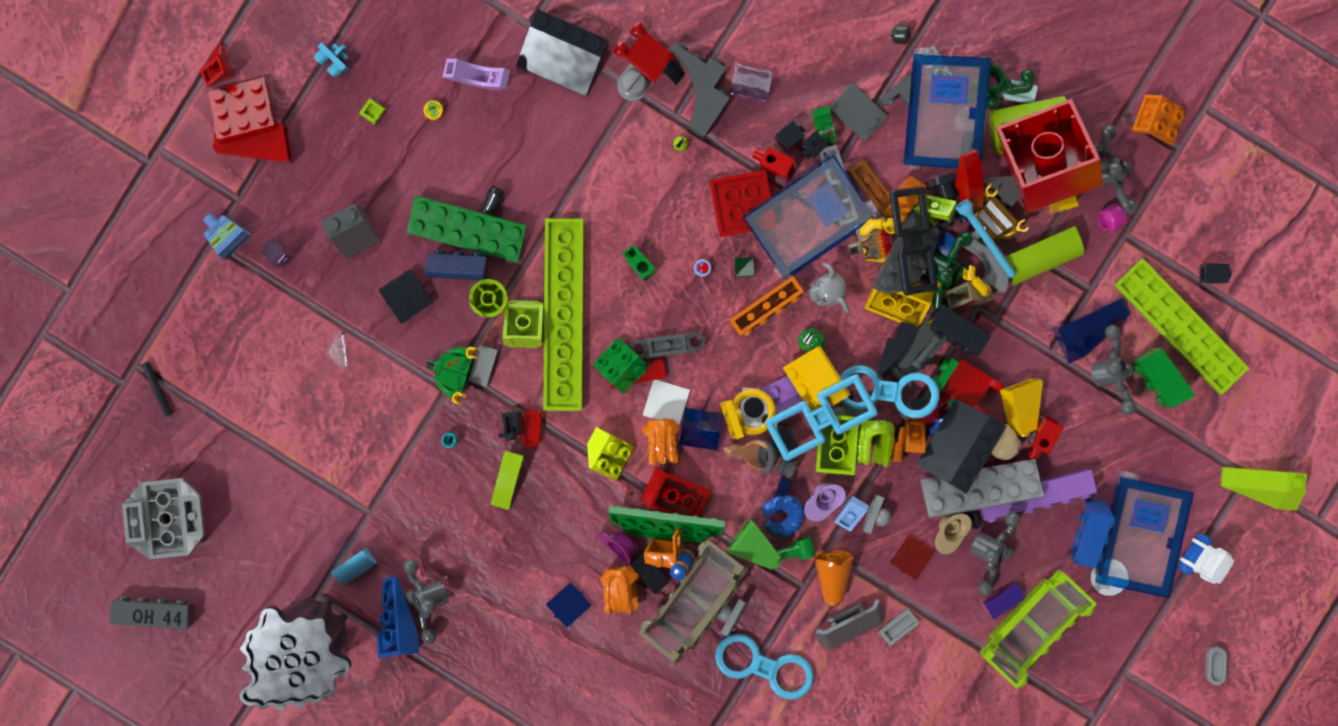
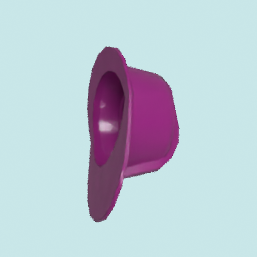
(620, 544)

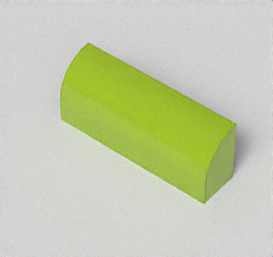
(1045, 255)

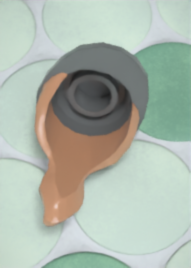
(757, 454)

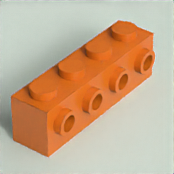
(765, 306)

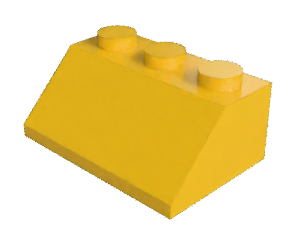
(900, 307)
(813, 374)

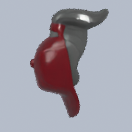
(920, 403)

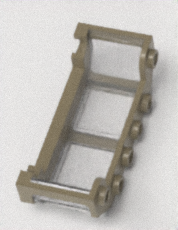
(695, 603)

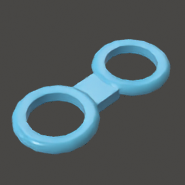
(892, 391)
(764, 666)

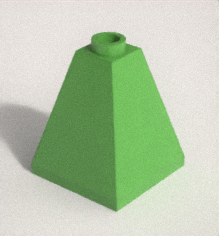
(754, 546)

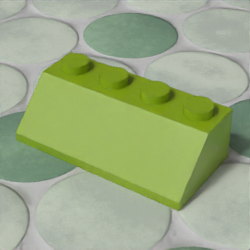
(1009, 114)

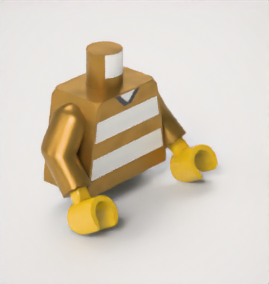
(997, 219)

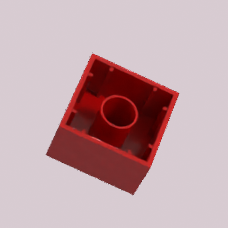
(1050, 155)

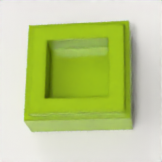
(372, 111)

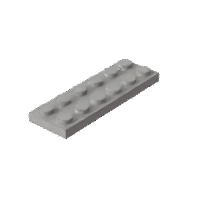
(991, 488)

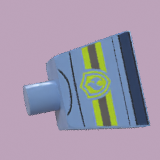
(225, 235)

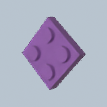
(783, 394)

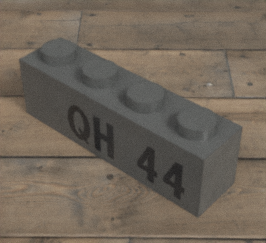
(151, 613)

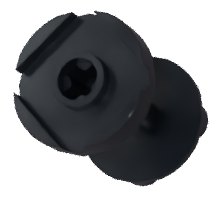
(946, 189)

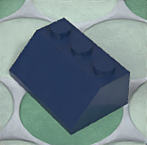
(456, 266)

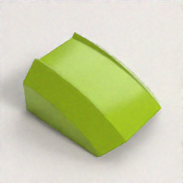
(523, 324)

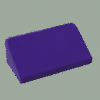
(1004, 600)

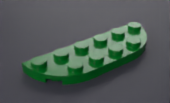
(663, 525)

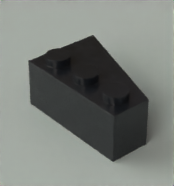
(958, 331)

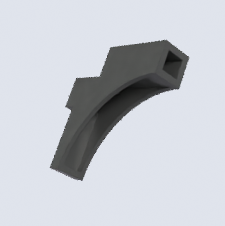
(705, 77)

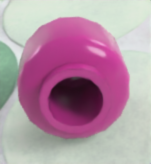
(1112, 218)

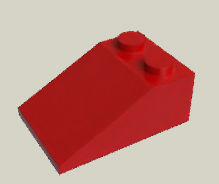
(674, 494)

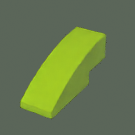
(507, 479)

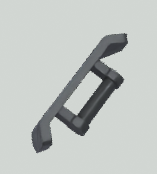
(921, 352)
(852, 626)

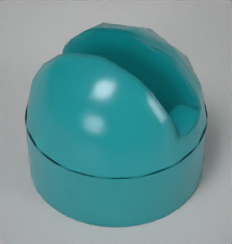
(446, 439)

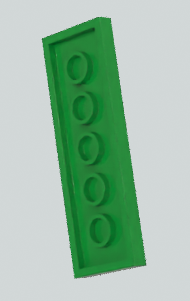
(466, 228)

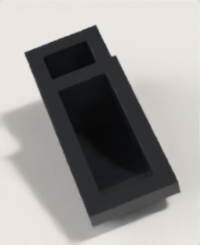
(897, 349)

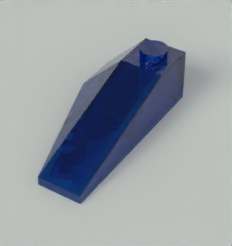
(1086, 332)

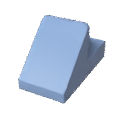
(851, 513)

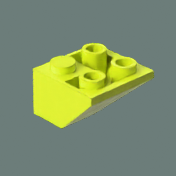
(607, 453)

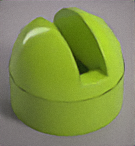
(683, 147)

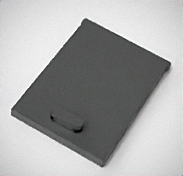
(858, 112)

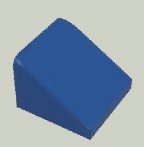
(945, 244)

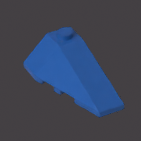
(398, 630)

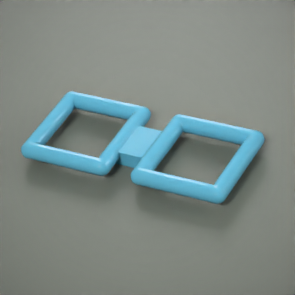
(821, 417)

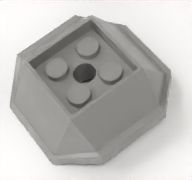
(146, 524)

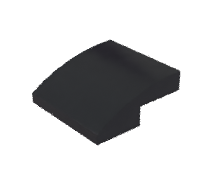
(405, 296)

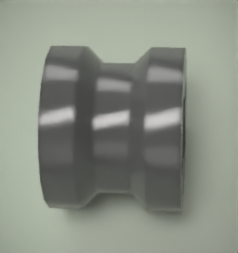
(786, 467)

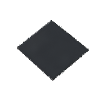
(673, 72)

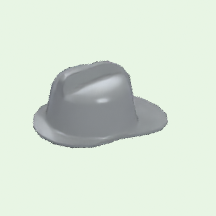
(633, 84)

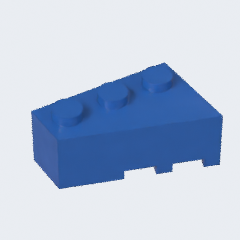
(1092, 533)

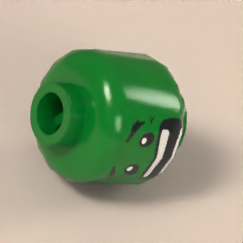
(811, 339)

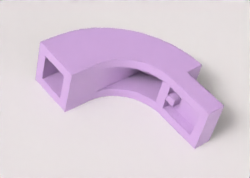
(476, 75)

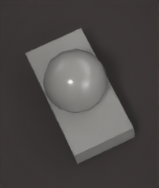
(876, 515)
(731, 616)

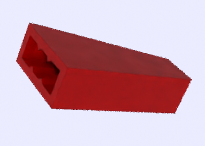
(264, 146)

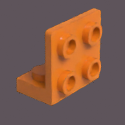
(1159, 118)

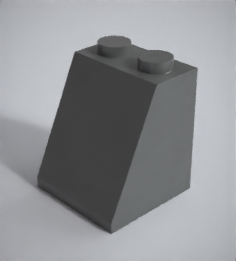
(350, 230)

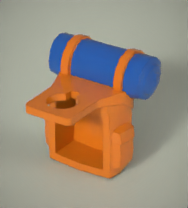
(670, 555)

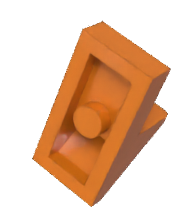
(914, 437)

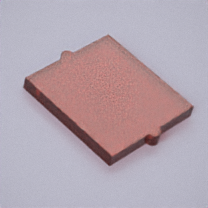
(912, 557)

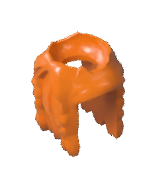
(661, 440)
(620, 589)

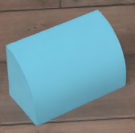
(354, 567)

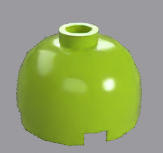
(488, 298)

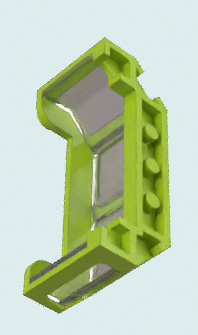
(1035, 626)

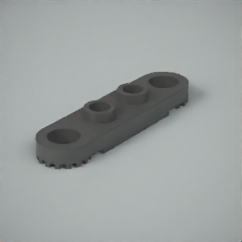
(668, 345)

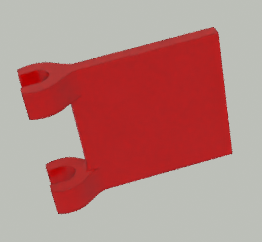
(645, 54)
(969, 385)

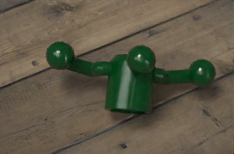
(1004, 84)
(948, 268)

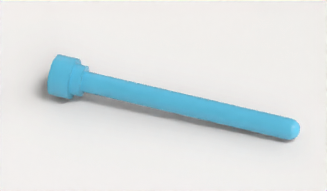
(965, 209)

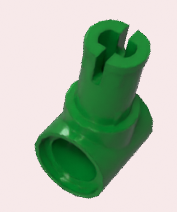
(802, 548)

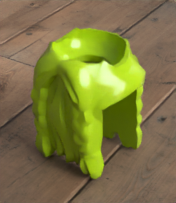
(883, 444)

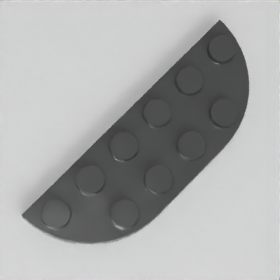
(889, 277)

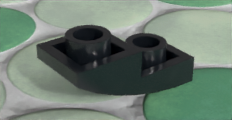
(649, 574)

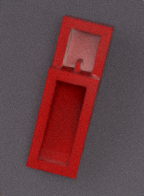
(970, 179)

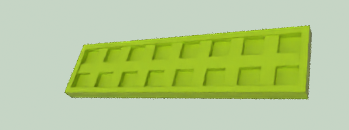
(1181, 326)

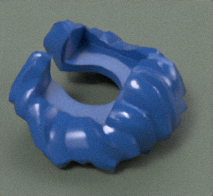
(791, 523)

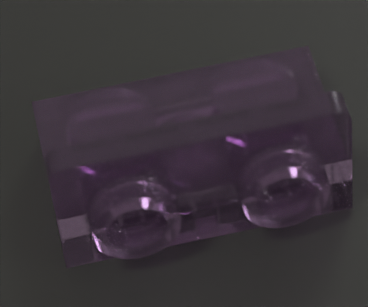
(751, 83)

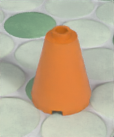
(833, 574)

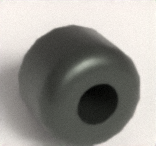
(900, 34)

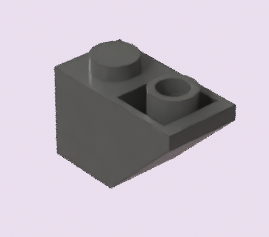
(1007, 190)

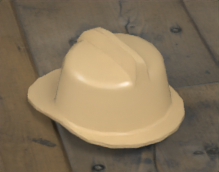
(952, 532)

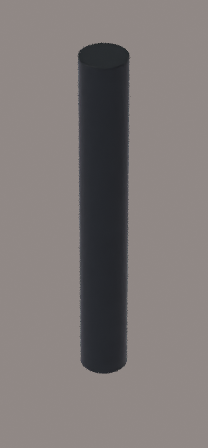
(157, 389)

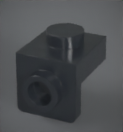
(813, 146)
(512, 425)

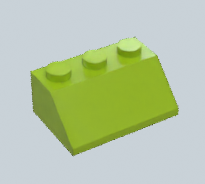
(838, 451)

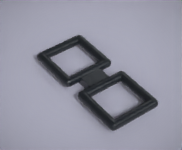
(913, 240)

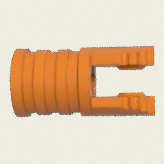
(898, 447)

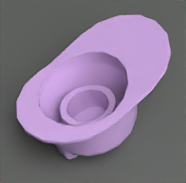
(824, 501)

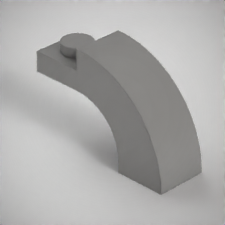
(993, 271)

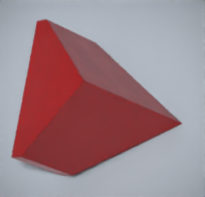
(217, 68)

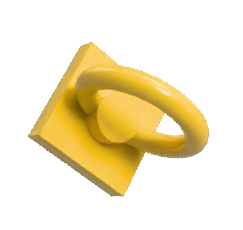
(734, 416)

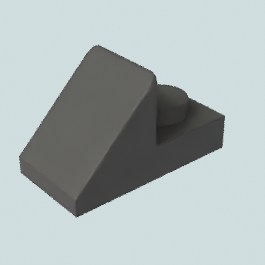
(901, 90)

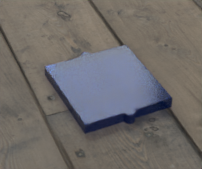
(568, 604)

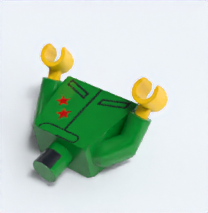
(453, 371)

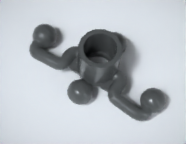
(1115, 170)
(1115, 371)
(994, 551)
(424, 598)

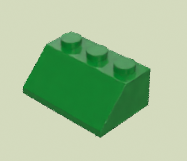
(1162, 378)

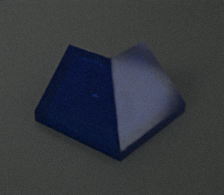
(701, 428)

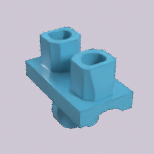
(325, 54)

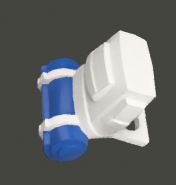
(1204, 559)

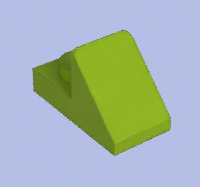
(938, 208)

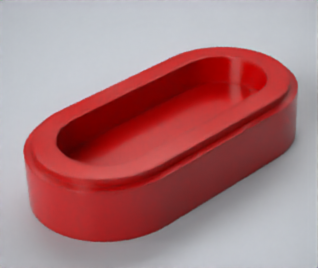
(532, 429)

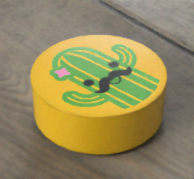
(433, 110)

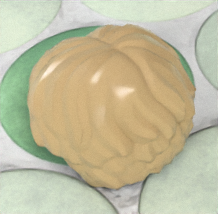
(1008, 445)

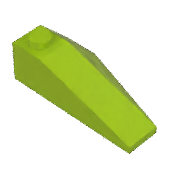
(1274, 488)

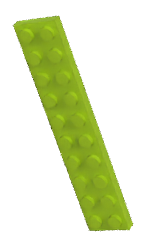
(563, 314)

